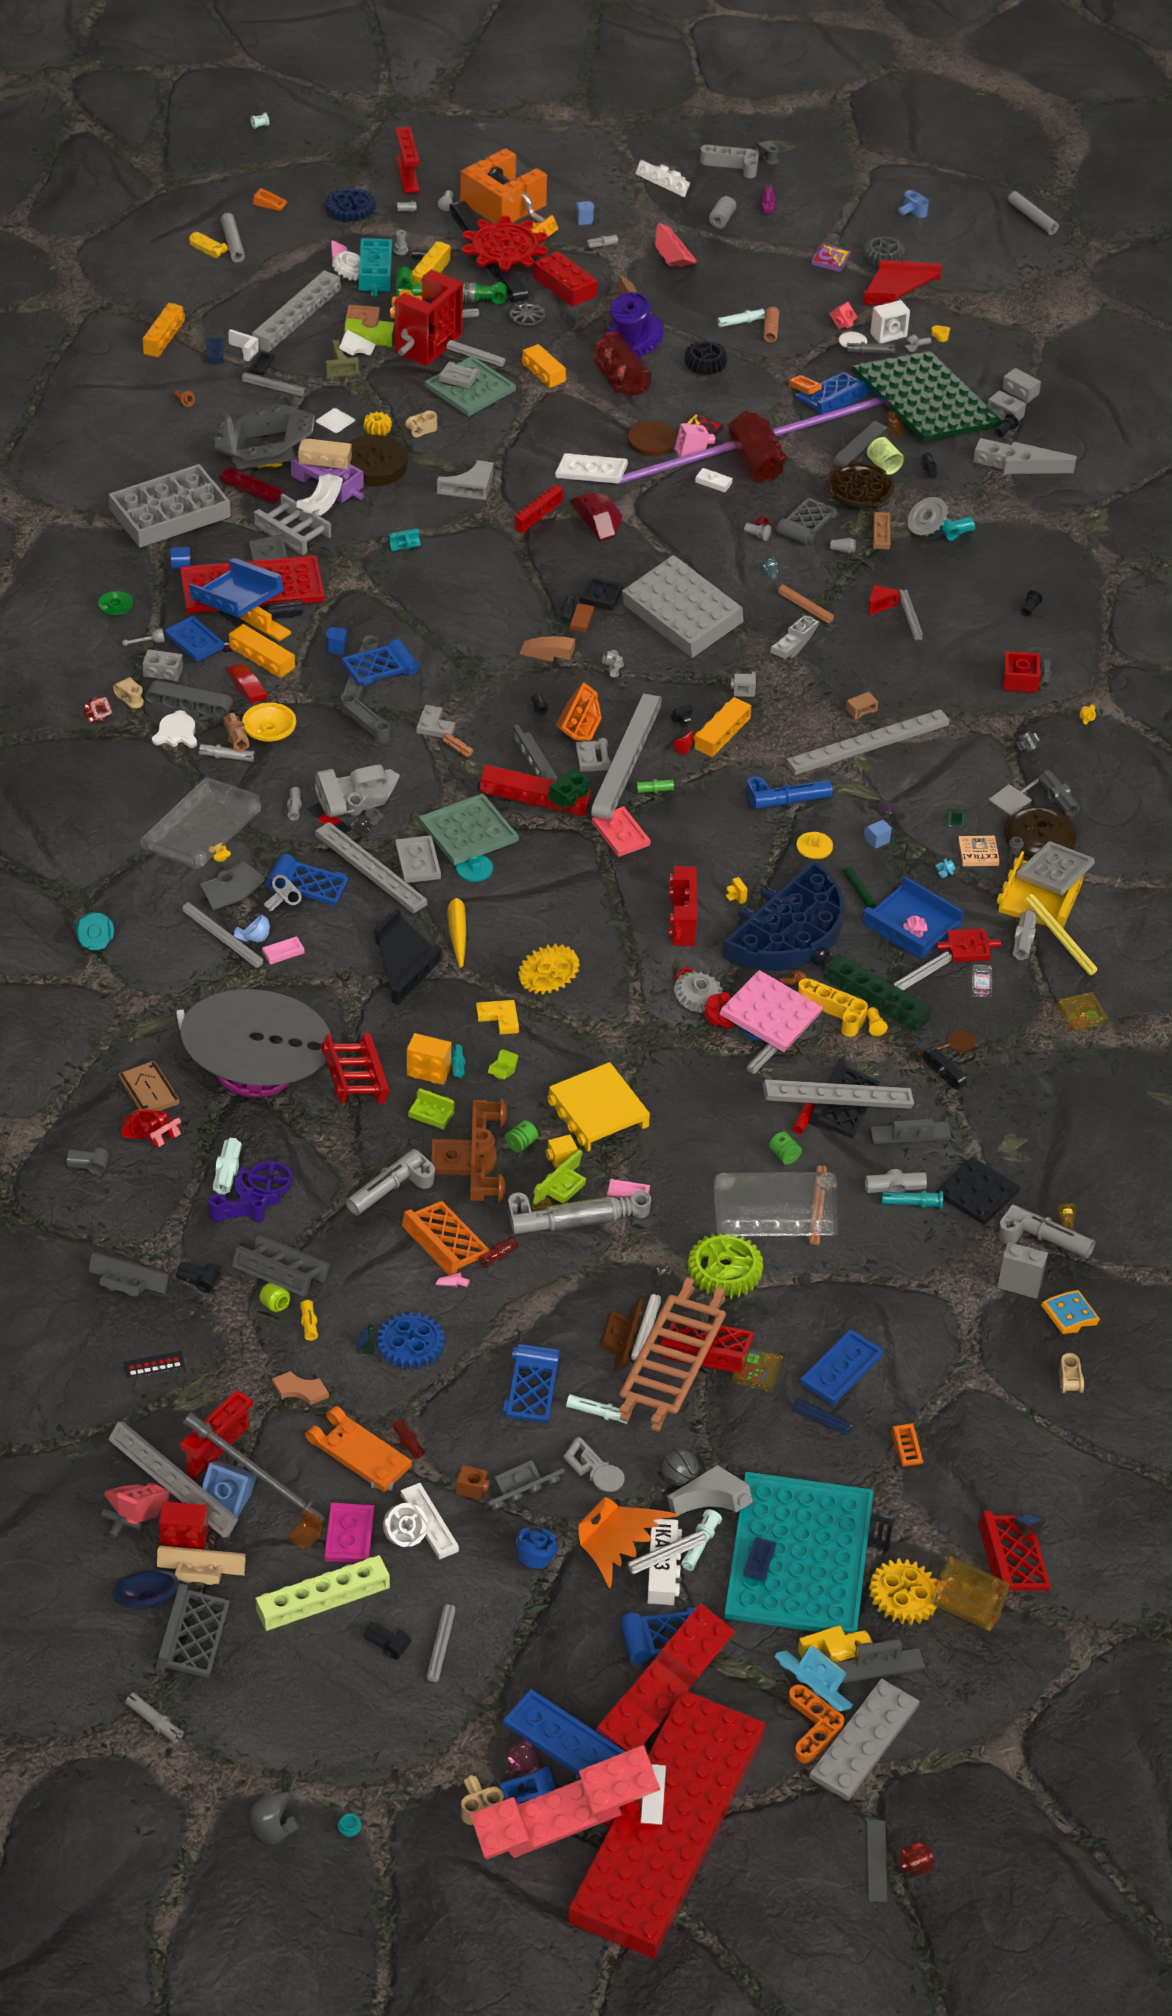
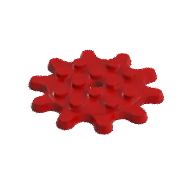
(492, 239)

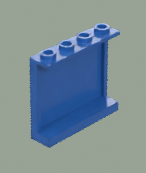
(239, 588)
(910, 901)

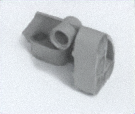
(358, 792)

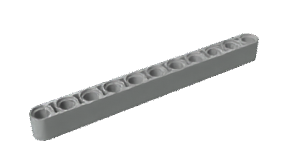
(626, 757)

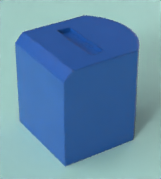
(180, 557)
(336, 640)

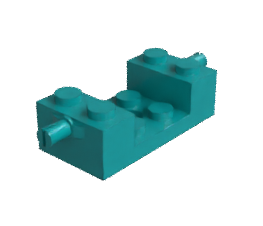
(375, 265)

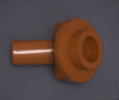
(186, 398)
(797, 977)

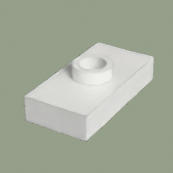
(713, 480)

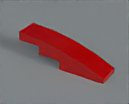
(246, 683)

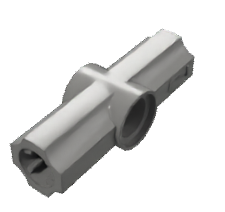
(1024, 935)
(895, 1182)

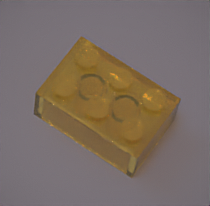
(970, 1593)

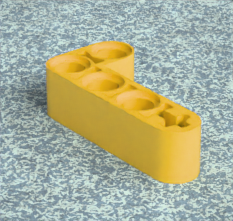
(837, 1003)

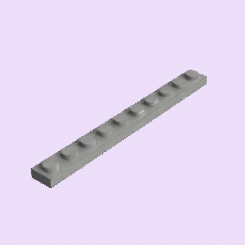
(867, 742)

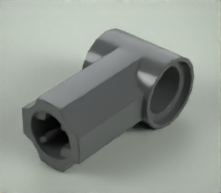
(93, 1161)

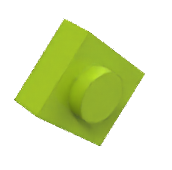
(505, 1065)

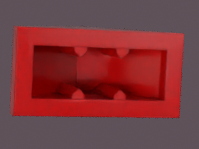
(882, 599)

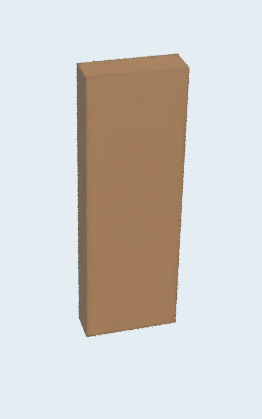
(881, 530)

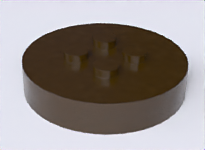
(379, 458)

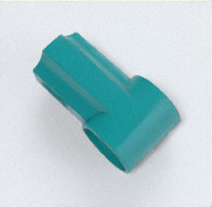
(953, 529)

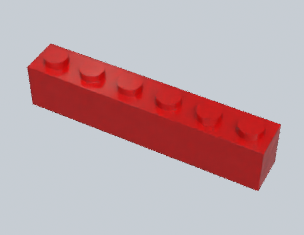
(525, 789)

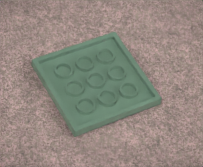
(482, 393)
(468, 829)

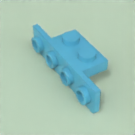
(818, 1673)

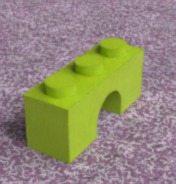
(380, 335)

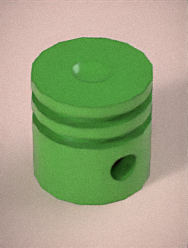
(521, 1136)
(787, 1150)

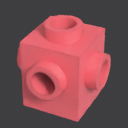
(843, 316)

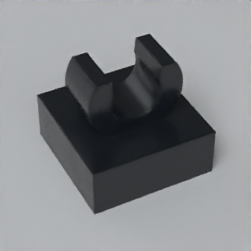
(682, 714)

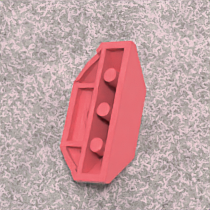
(672, 248)
(138, 1502)

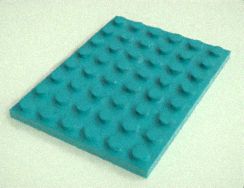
(816, 1559)

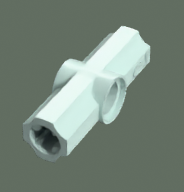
(227, 1166)

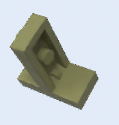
(341, 364)

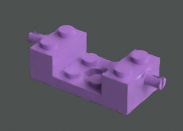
(351, 482)

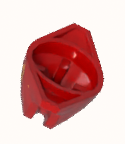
(137, 1123)

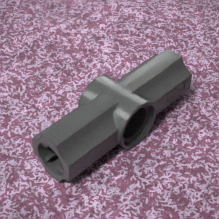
(1059, 793)

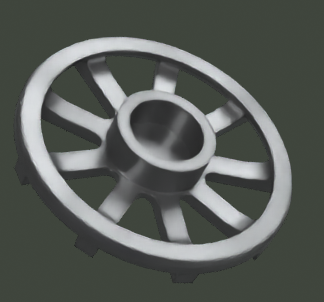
(527, 314)

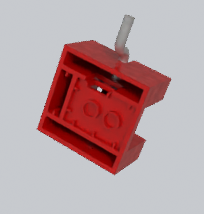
(429, 323)

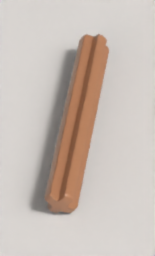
(806, 604)

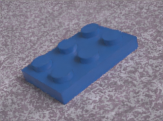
(194, 638)

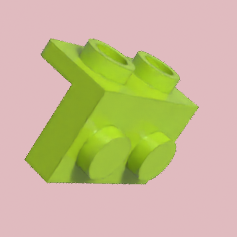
(432, 1109)

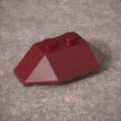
(598, 514)

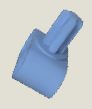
(915, 204)

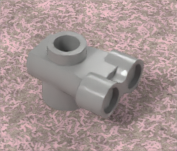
(614, 661)

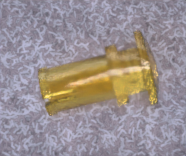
(1067, 1214)

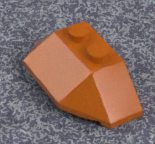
(581, 714)

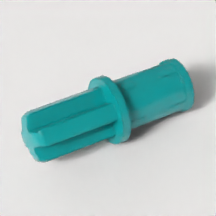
(457, 1061)

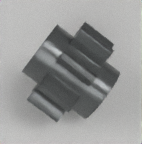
(1027, 741)

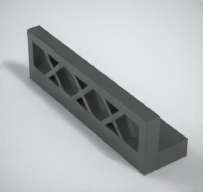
(532, 754)

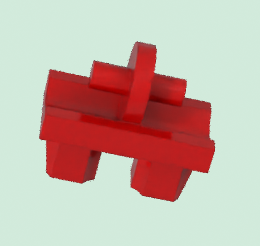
(169, 1126)

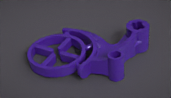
(252, 1200)

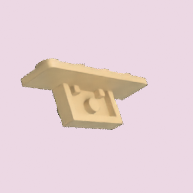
(200, 1565)

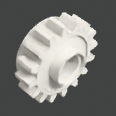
(347, 265)

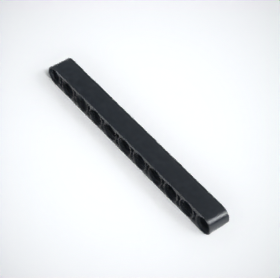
(467, 221)

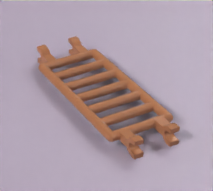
(696, 1361)

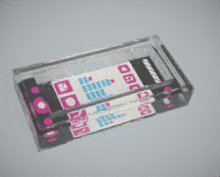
(982, 980)

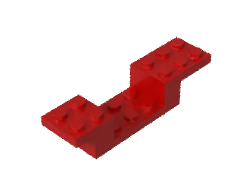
(659, 1686)

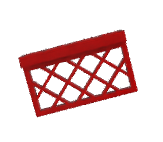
(718, 1358)
(226, 1424)
(997, 1553)

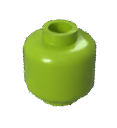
(274, 1297)

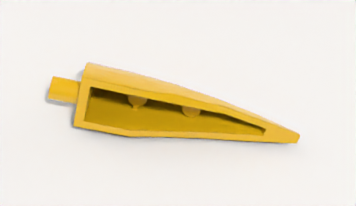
(457, 928)

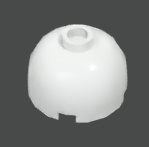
(405, 1524)

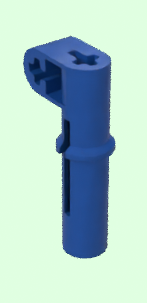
(762, 796)

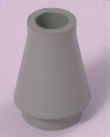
(844, 545)

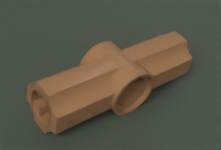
(236, 732)

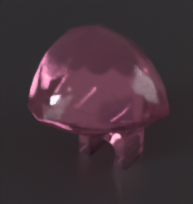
(522, 1757)

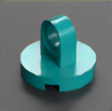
(94, 930)

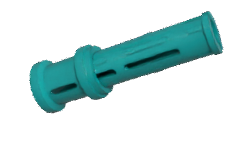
(923, 1199)

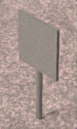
(1011, 799)

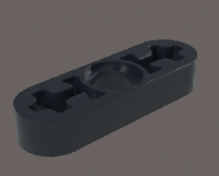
(944, 1068)

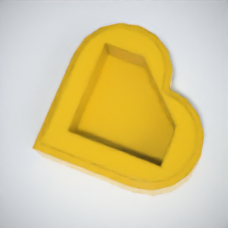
(940, 332)

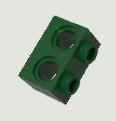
(568, 789)

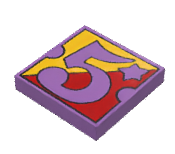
(830, 258)

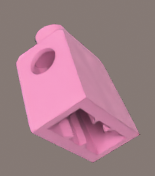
(692, 439)

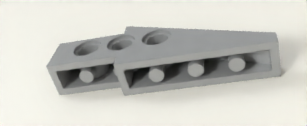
(1022, 458)

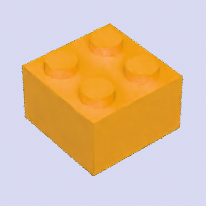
(429, 1059)

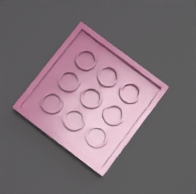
(771, 1011)

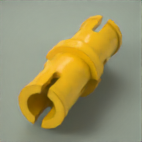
(309, 1320)

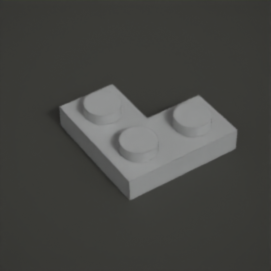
(432, 725)

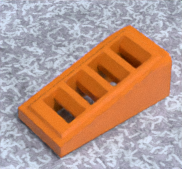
(268, 200)
(907, 1429)

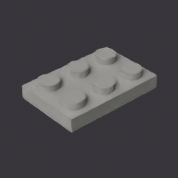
(418, 859)

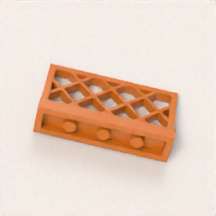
(432, 1242)

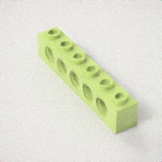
(358, 1580)

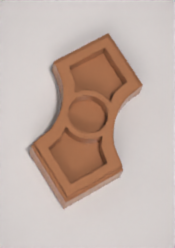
(292, 1386)

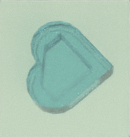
(771, 567)

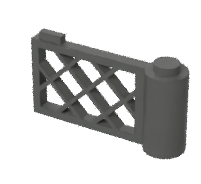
(799, 530)

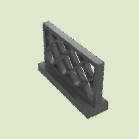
(176, 1622)

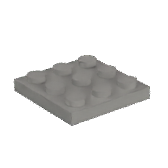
(1055, 868)

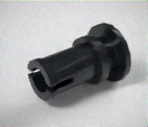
(1008, 424)
(1032, 600)

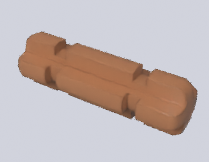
(458, 745)

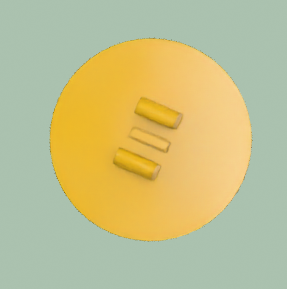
(814, 845)

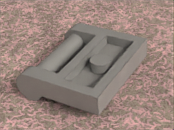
(459, 375)
(587, 755)

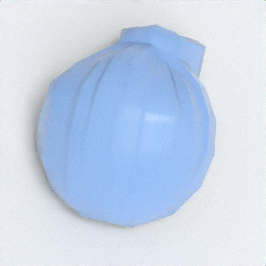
(256, 931)

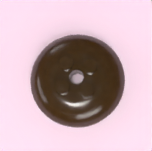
(860, 485)
(1038, 826)

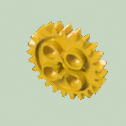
(548, 969)
(903, 1591)

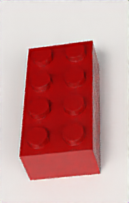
(565, 279)

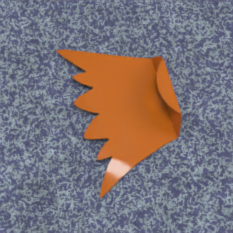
(616, 1533)

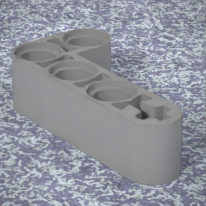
(731, 157)

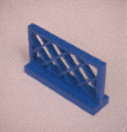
(836, 395)

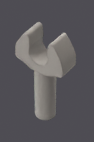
(915, 341)

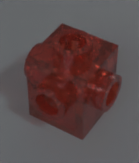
(103, 707)

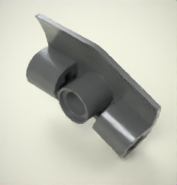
(231, 885)

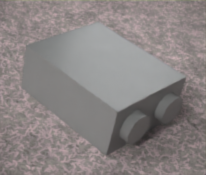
(1022, 1270)

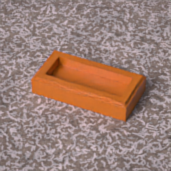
(804, 384)

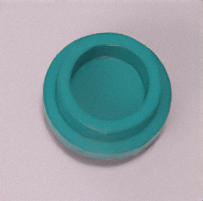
(349, 1825)

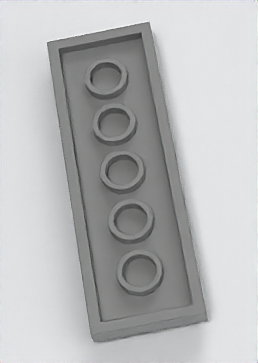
(864, 1739)

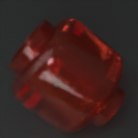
(917, 1859)

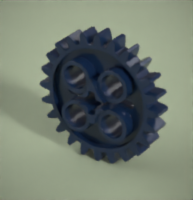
(350, 204)

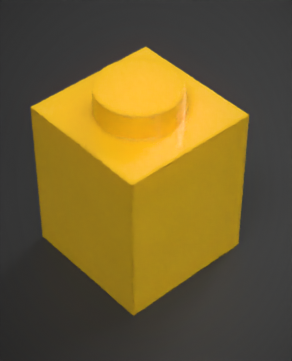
(560, 1149)

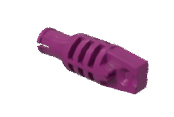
(768, 200)

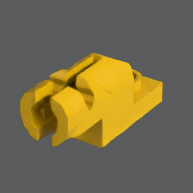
(834, 1643)

